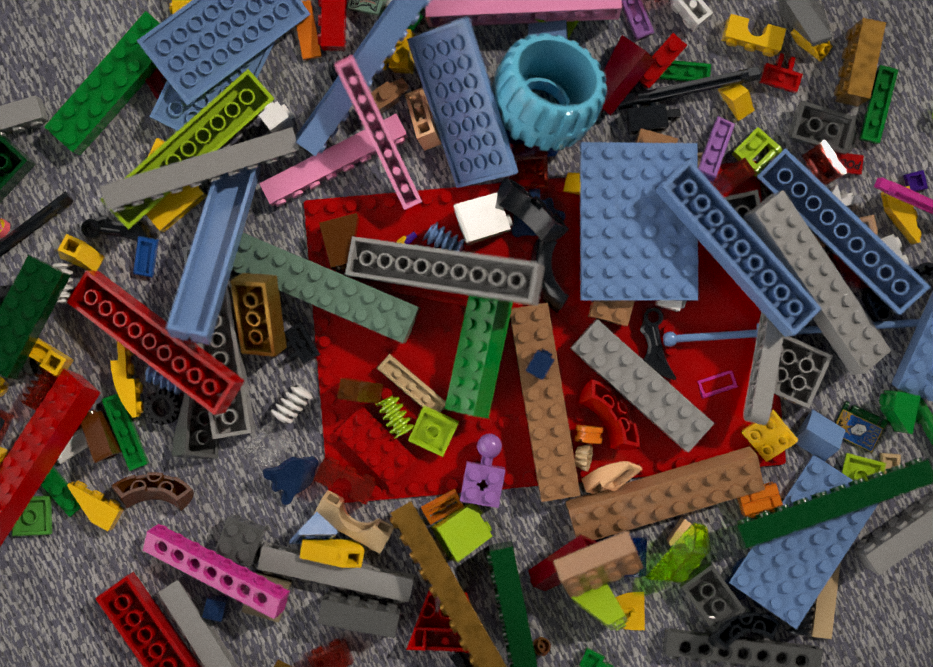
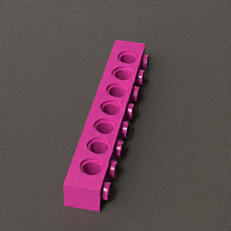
(216, 571)

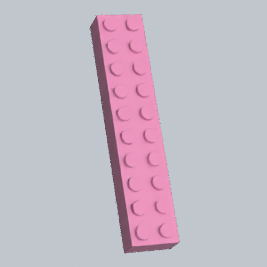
(520, 11)

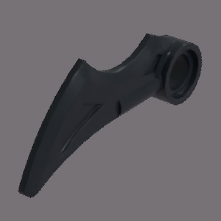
(108, 227)
(655, 355)

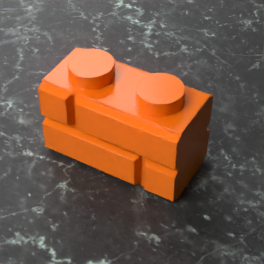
(760, 501)

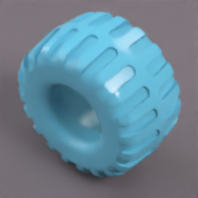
(560, 70)

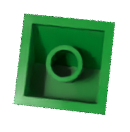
(900, 410)

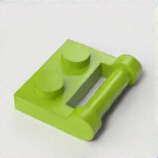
(753, 146)

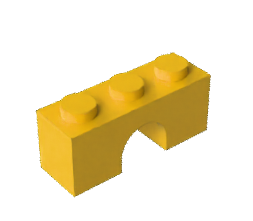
(737, 33)
(50, 357)

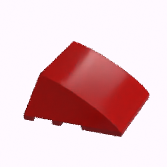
(433, 629)

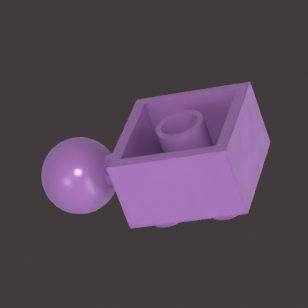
(488, 447)

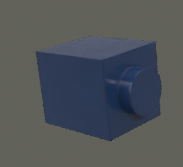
(540, 364)
(216, 607)

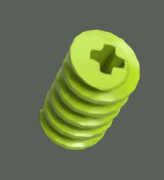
(395, 416)

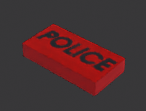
(852, 162)

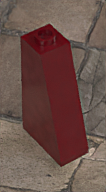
(623, 72)
(544, 574)

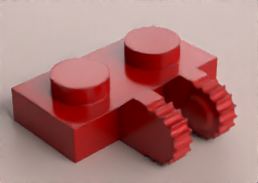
(781, 77)

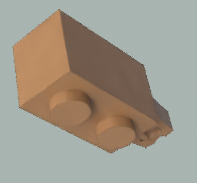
(388, 94)

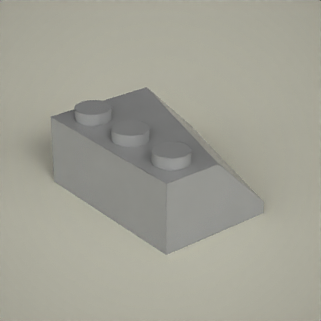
(800, 372)

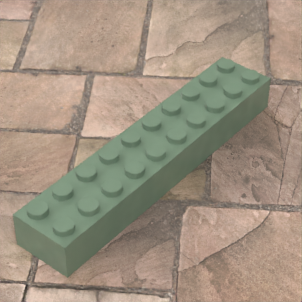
(327, 288)

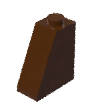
(337, 239)
(360, 390)
(100, 436)

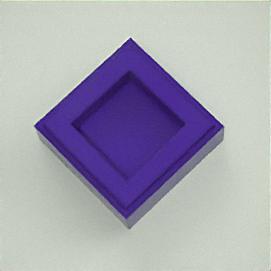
(916, 180)

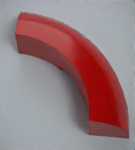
(613, 414)

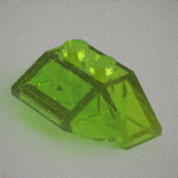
(683, 556)

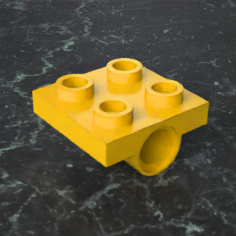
(770, 438)

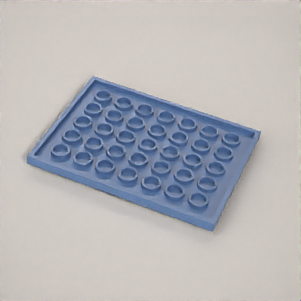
(627, 233)

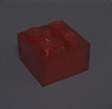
(531, 166)

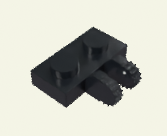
(302, 343)

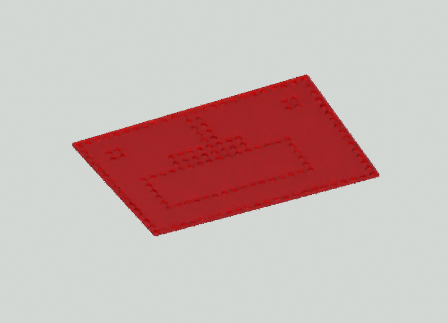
(432, 347)

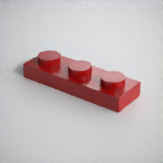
(663, 59)

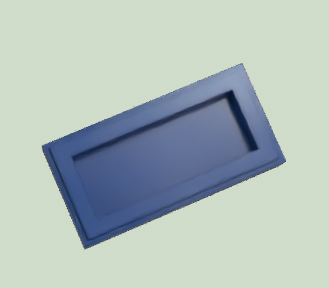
(145, 256)

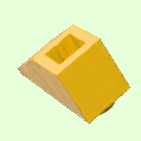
(903, 216)
(96, 507)
(335, 552)

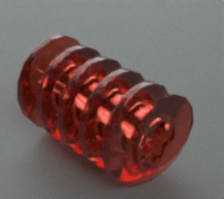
(40, 389)

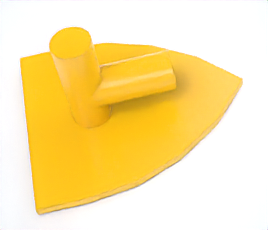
(634, 609)

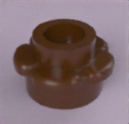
(546, 646)

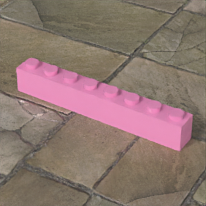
(377, 131)
(327, 164)

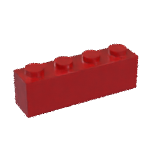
(332, 25)

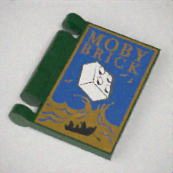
(860, 426)

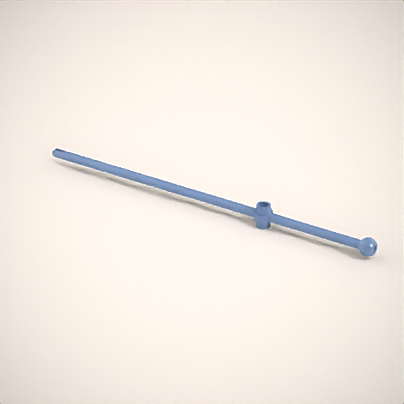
(671, 338)

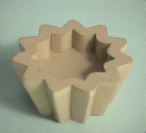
(584, 456)

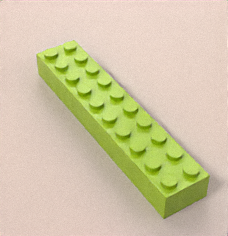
(202, 134)

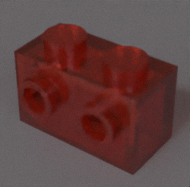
(334, 655)

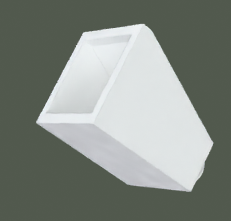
(482, 219)

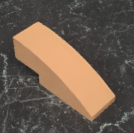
(610, 477)

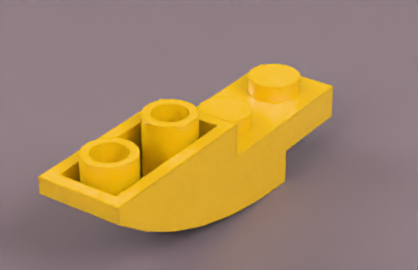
(126, 387)

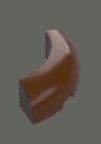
(153, 487)

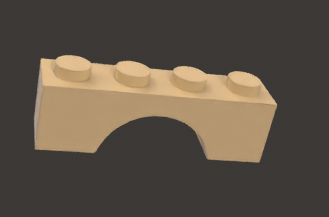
(371, 534)

